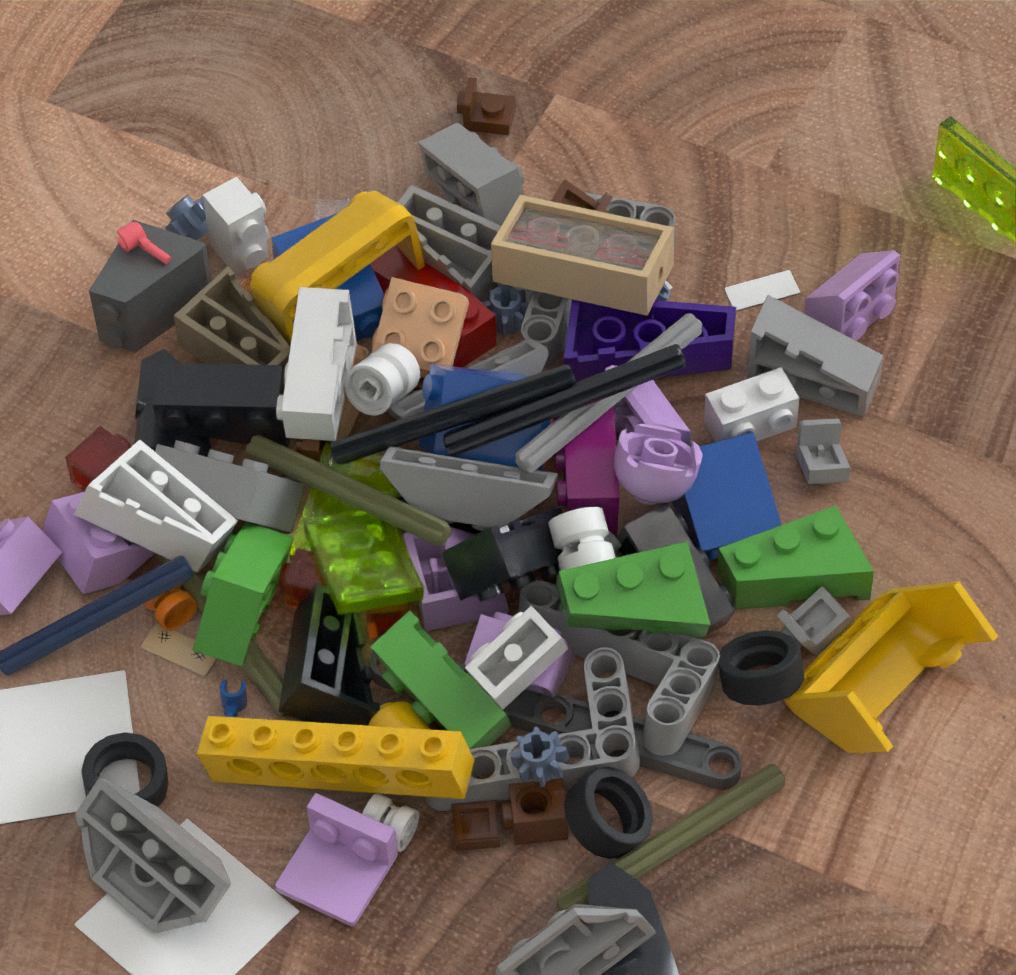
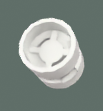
(382, 379)
(581, 537)

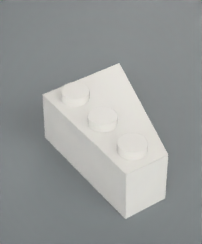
(318, 364)
(156, 508)

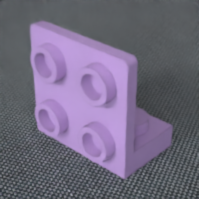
(339, 861)

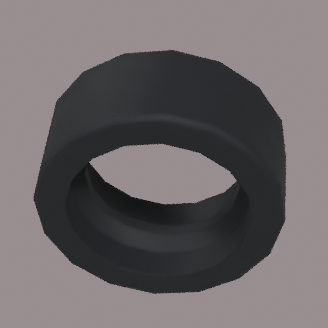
(764, 685)
(133, 747)
(592, 829)

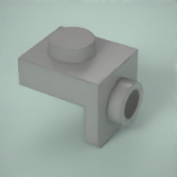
(821, 452)
(816, 621)

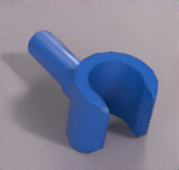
(233, 702)

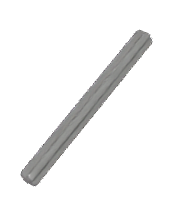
(573, 423)

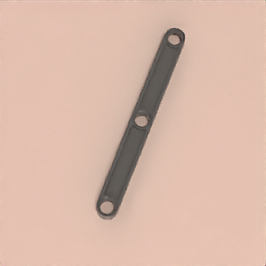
(688, 763)

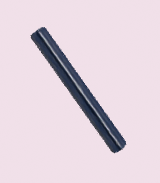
(95, 614)

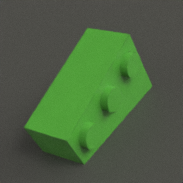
(795, 562)
(240, 590)
(636, 592)
(438, 684)

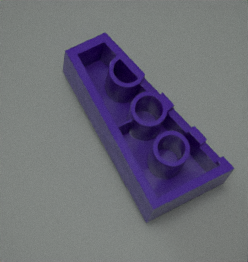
(611, 336)

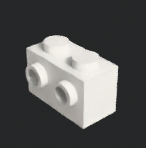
(237, 225)
(756, 405)
(516, 656)

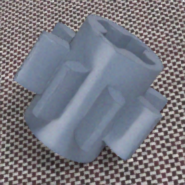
(188, 218)
(508, 307)
(543, 768)

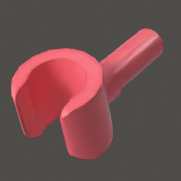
(133, 236)

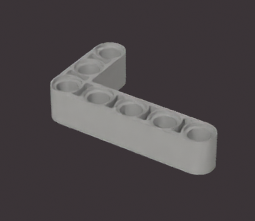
(549, 314)
(674, 662)
(591, 744)

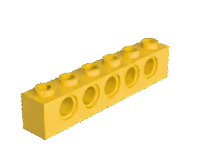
(336, 757)

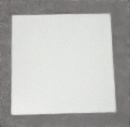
(46, 738)
(222, 946)

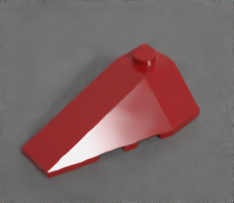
(479, 324)

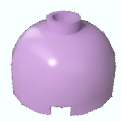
(656, 463)

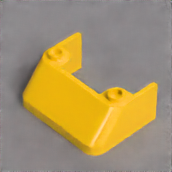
(334, 255)
(881, 657)

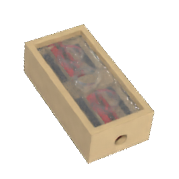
(583, 254)

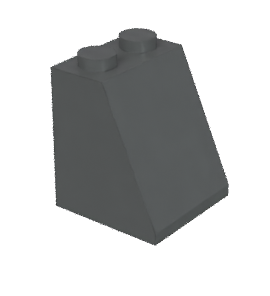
(140, 295)

